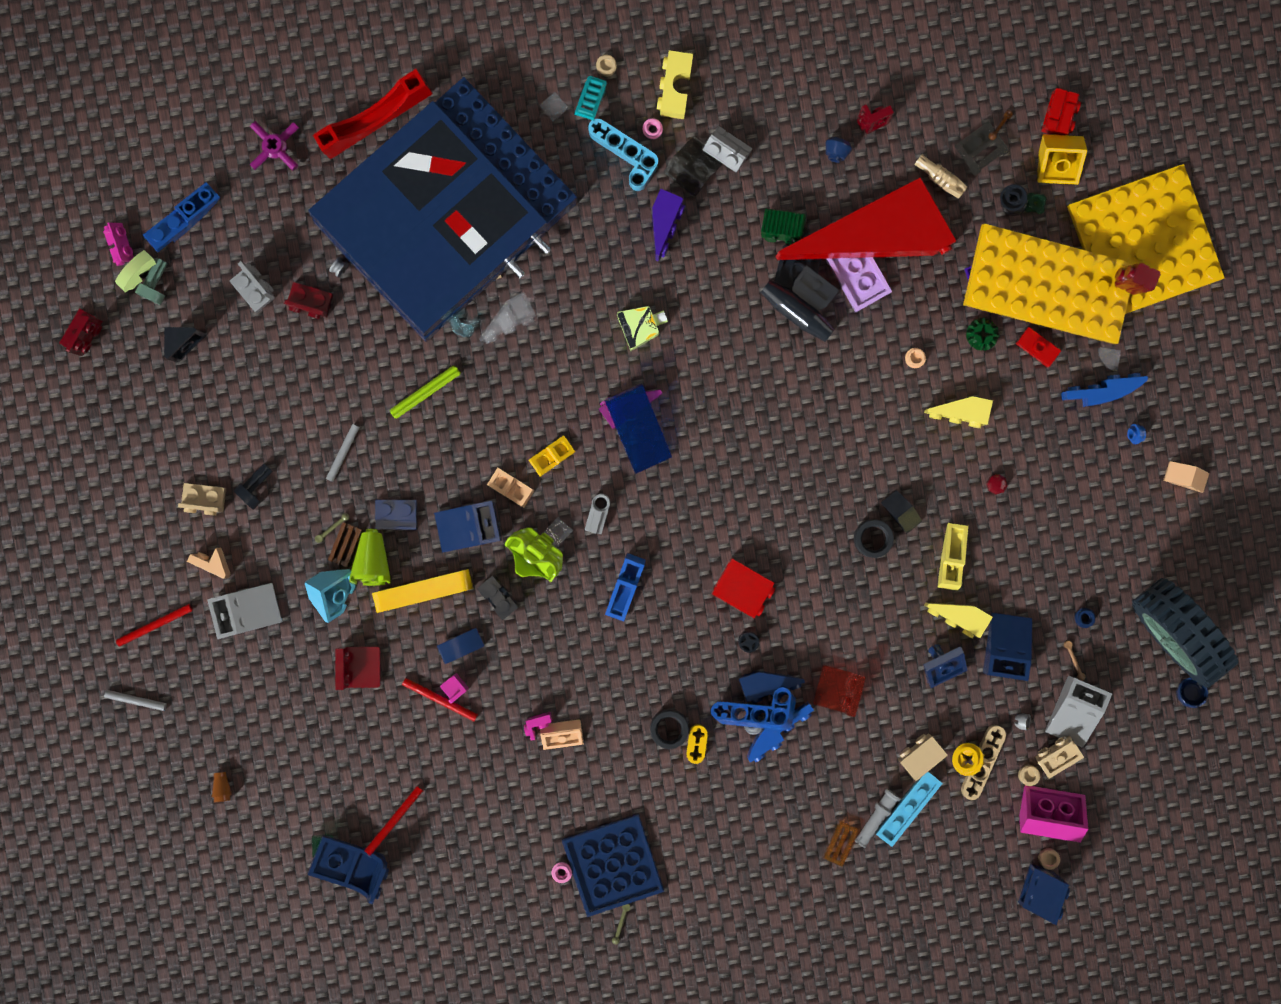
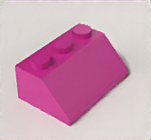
(1053, 814)

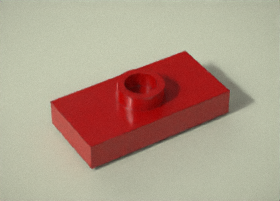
(1038, 347)

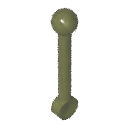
(319, 538)
(615, 940)

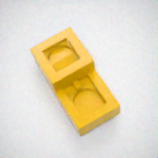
(551, 456)

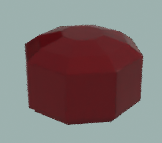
(996, 484)

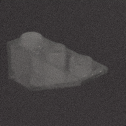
(512, 313)

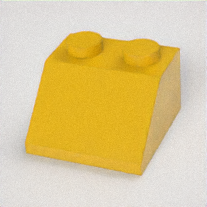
(1061, 159)

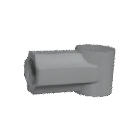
(597, 516)

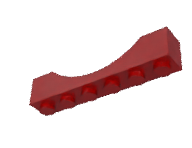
(403, 96)

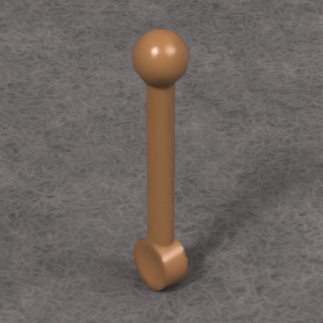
(1068, 644)

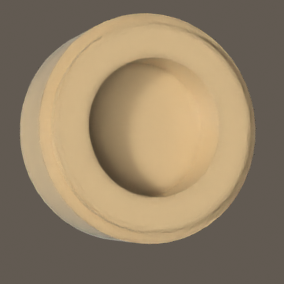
(606, 65)
(1029, 775)
(1049, 858)

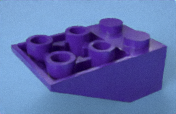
(664, 214)

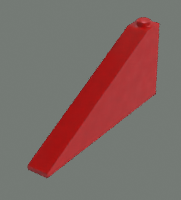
(892, 226)

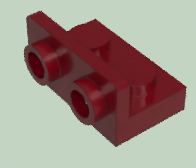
(871, 122)
(309, 300)

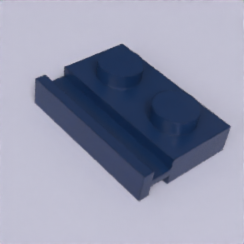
(396, 514)

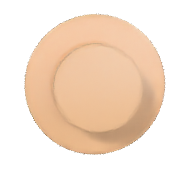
(915, 358)

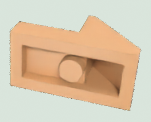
(216, 565)

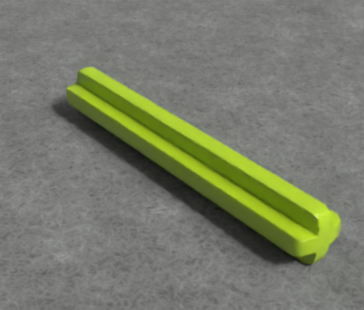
(425, 392)

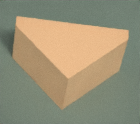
(1186, 476)

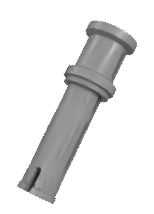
(882, 810)

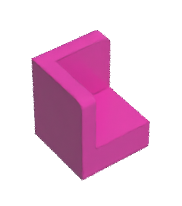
(454, 687)

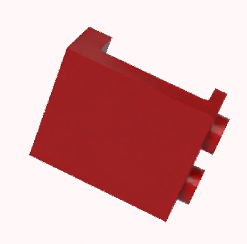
(743, 588)

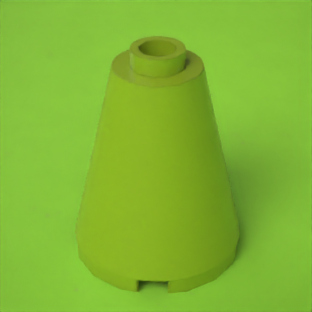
(370, 560)

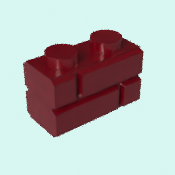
(1137, 278)

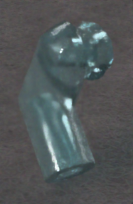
(460, 328)

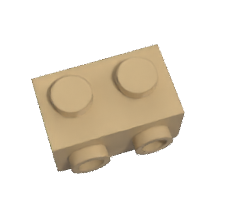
(1059, 756)

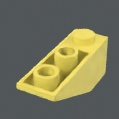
(970, 410)
(965, 616)

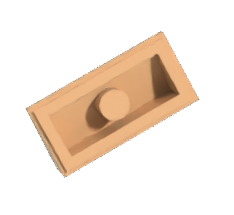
(562, 734)

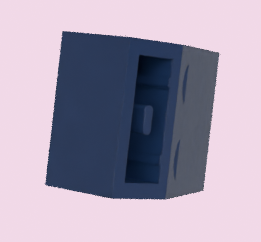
(468, 526)
(1009, 647)
(1044, 893)

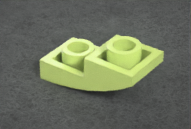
(129, 276)

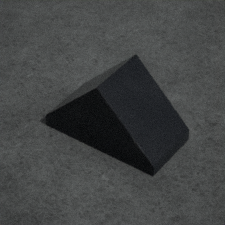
(901, 511)

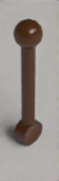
(1007, 115)

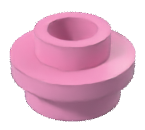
(652, 122)
(561, 878)

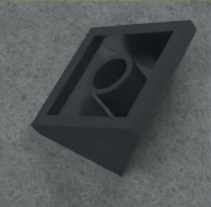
(180, 341)

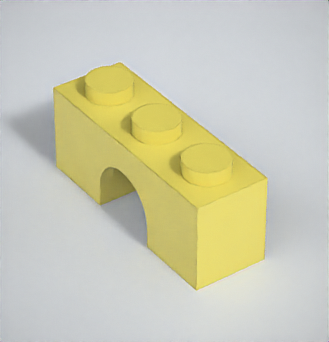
(677, 67)

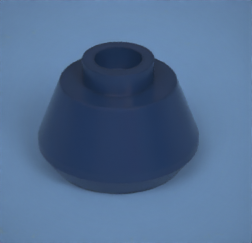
(837, 149)

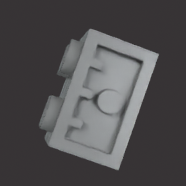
(252, 288)

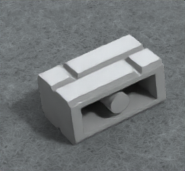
(727, 149)

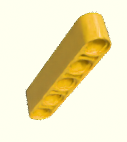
(422, 590)

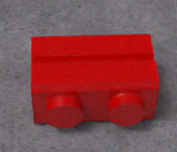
(1061, 112)

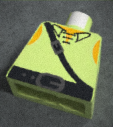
(640, 325)

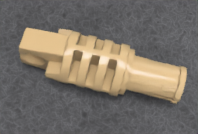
(942, 177)

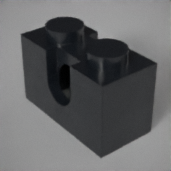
(502, 605)

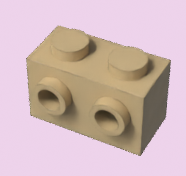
(921, 756)

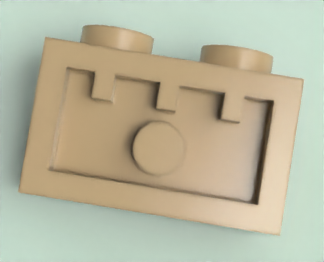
(202, 497)

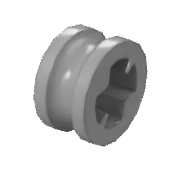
(338, 267)

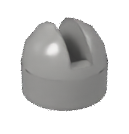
(1023, 721)

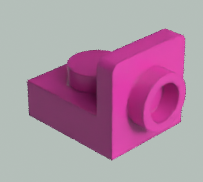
(540, 721)

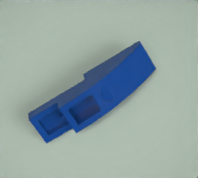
(183, 218)
(1111, 389)
(771, 738)

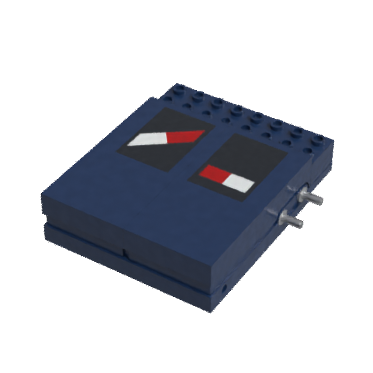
(443, 208)

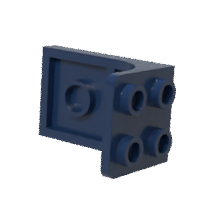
(349, 867)

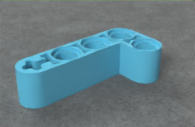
(621, 148)

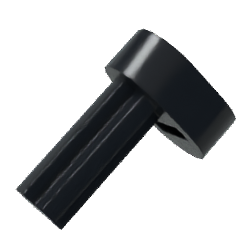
(245, 490)

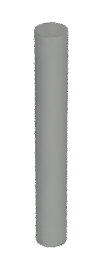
(342, 453)
(135, 700)

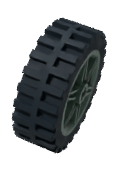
(1185, 632)

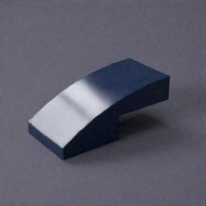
(460, 646)

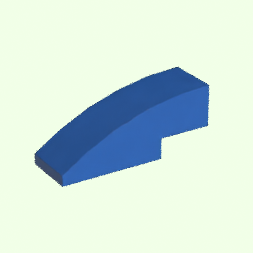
(625, 587)

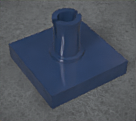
(944, 665)

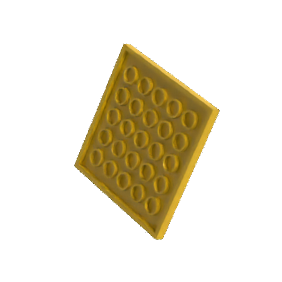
(1154, 225)

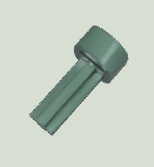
(147, 288)

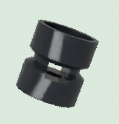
(1013, 200)

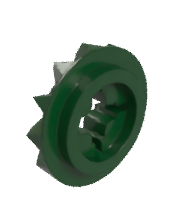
(975, 340)

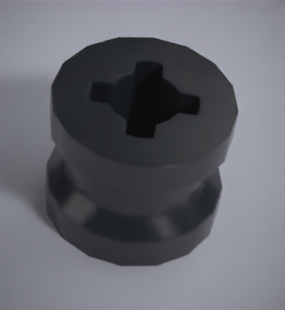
(747, 644)

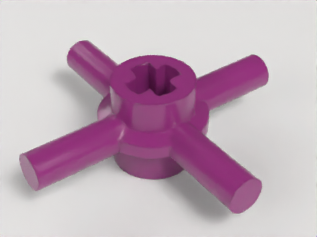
(279, 140)

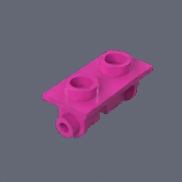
(116, 235)

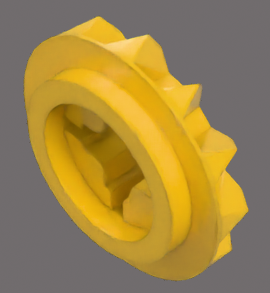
(959, 759)

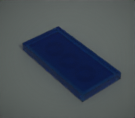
(638, 428)

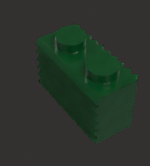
(783, 226)

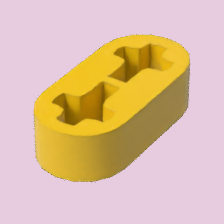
(701, 744)

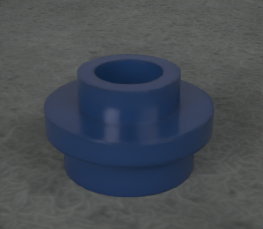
(1090, 617)

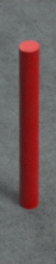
(153, 625)
(439, 699)
(393, 820)

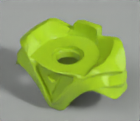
(535, 554)

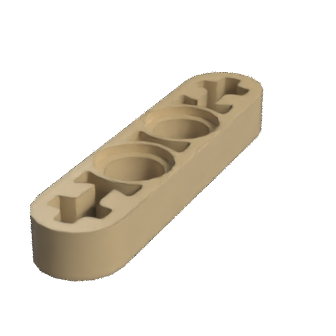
(988, 763)

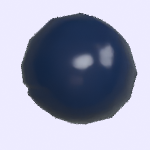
(1191, 693)

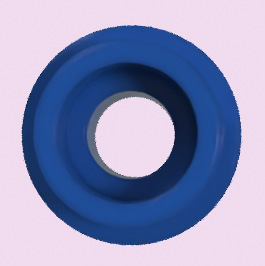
(1136, 433)

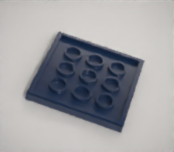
(612, 865)

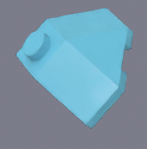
(329, 592)

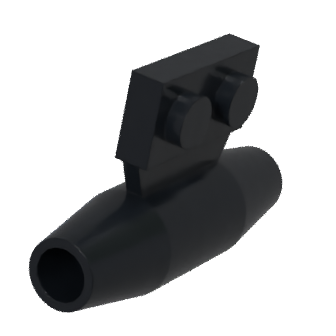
(803, 303)

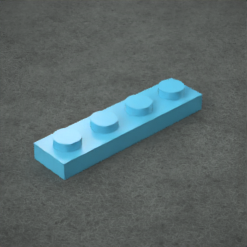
(908, 808)

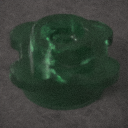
(1040, 199)

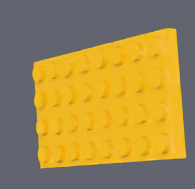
(1047, 284)

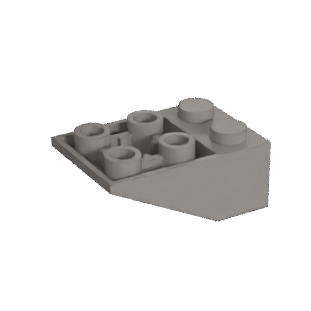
(244, 610)
(1078, 711)

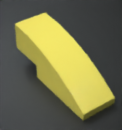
(953, 557)

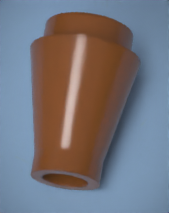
(221, 789)

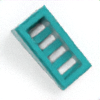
(593, 86)

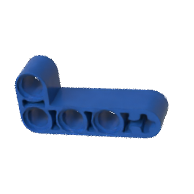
(753, 711)

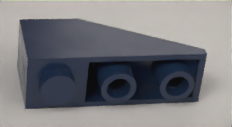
(762, 683)

